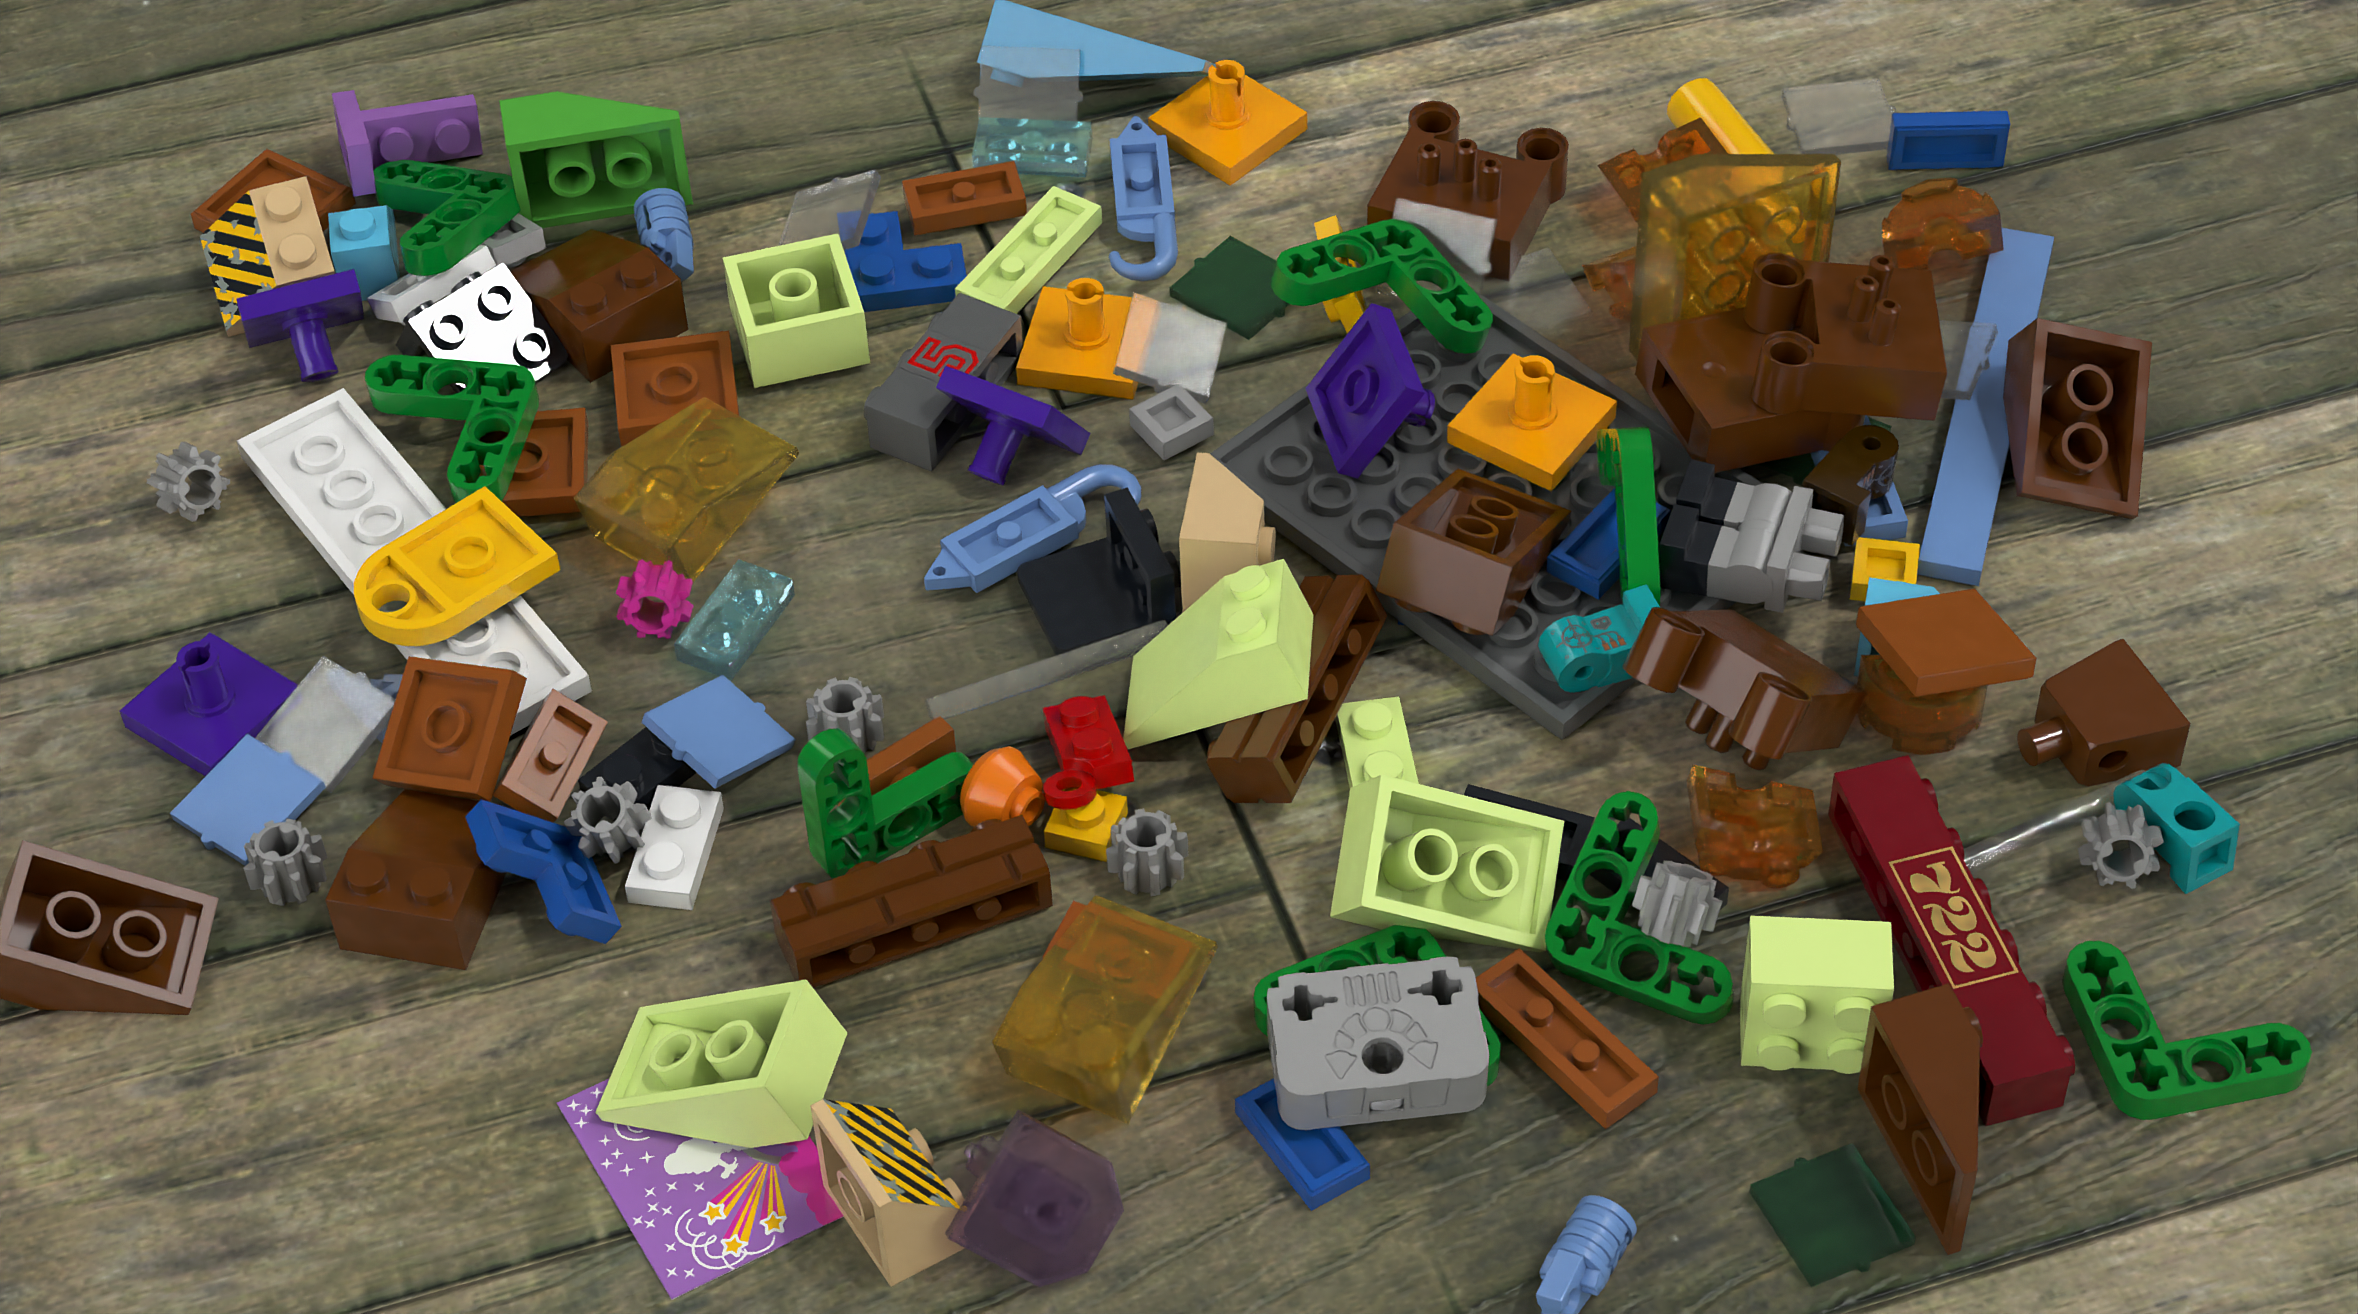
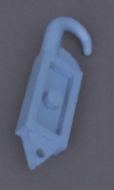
(1143, 199)
(1022, 530)

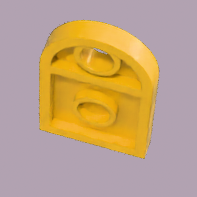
(451, 571)

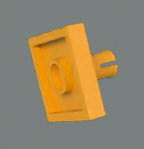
(1228, 122)
(1076, 341)
(1531, 421)

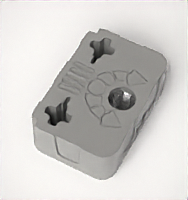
(1387, 1018)

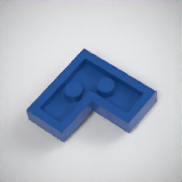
(898, 277)
(551, 857)

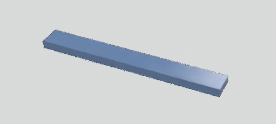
(1978, 430)

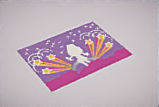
(701, 1201)

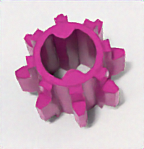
(652, 616)

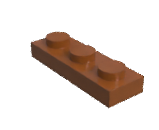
(1564, 1039)

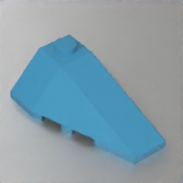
(1102, 53)

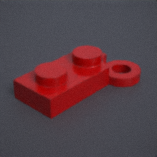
(1086, 749)

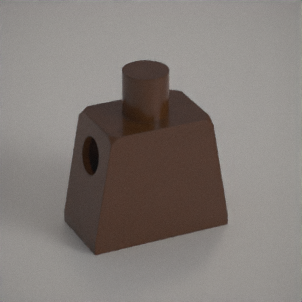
(2105, 719)

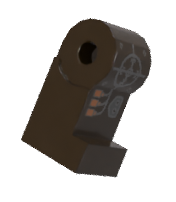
(1852, 474)

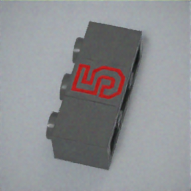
(909, 413)

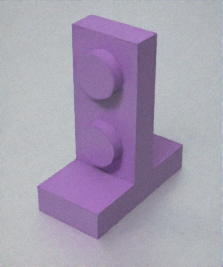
(403, 132)

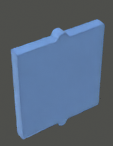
(718, 731)
(243, 794)

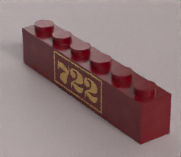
(1949, 933)

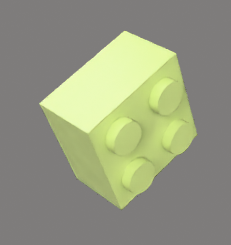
(796, 310)
(1812, 991)

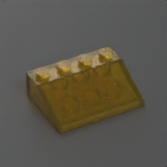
(1711, 221)

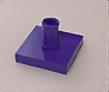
(304, 314)
(1367, 391)
(1009, 420)
(207, 703)

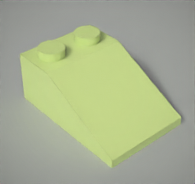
(1223, 657)
(1446, 865)
(727, 1066)

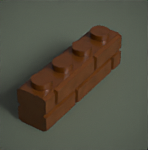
(1274, 749)
(911, 901)

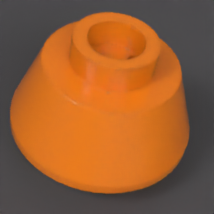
(1002, 788)

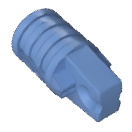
(666, 229)
(1584, 1255)

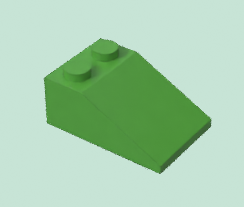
(590, 156)

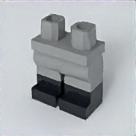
(1746, 541)

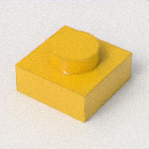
(1882, 561)
(1086, 828)

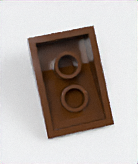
(603, 295)
(2077, 416)
(1470, 551)
(415, 884)
(99, 936)
(1925, 1099)

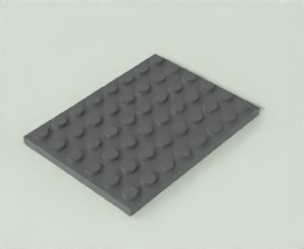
(1351, 519)

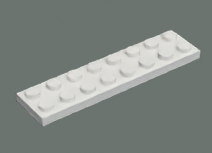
(358, 495)

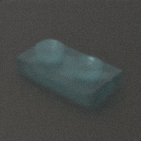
(1034, 145)
(734, 619)

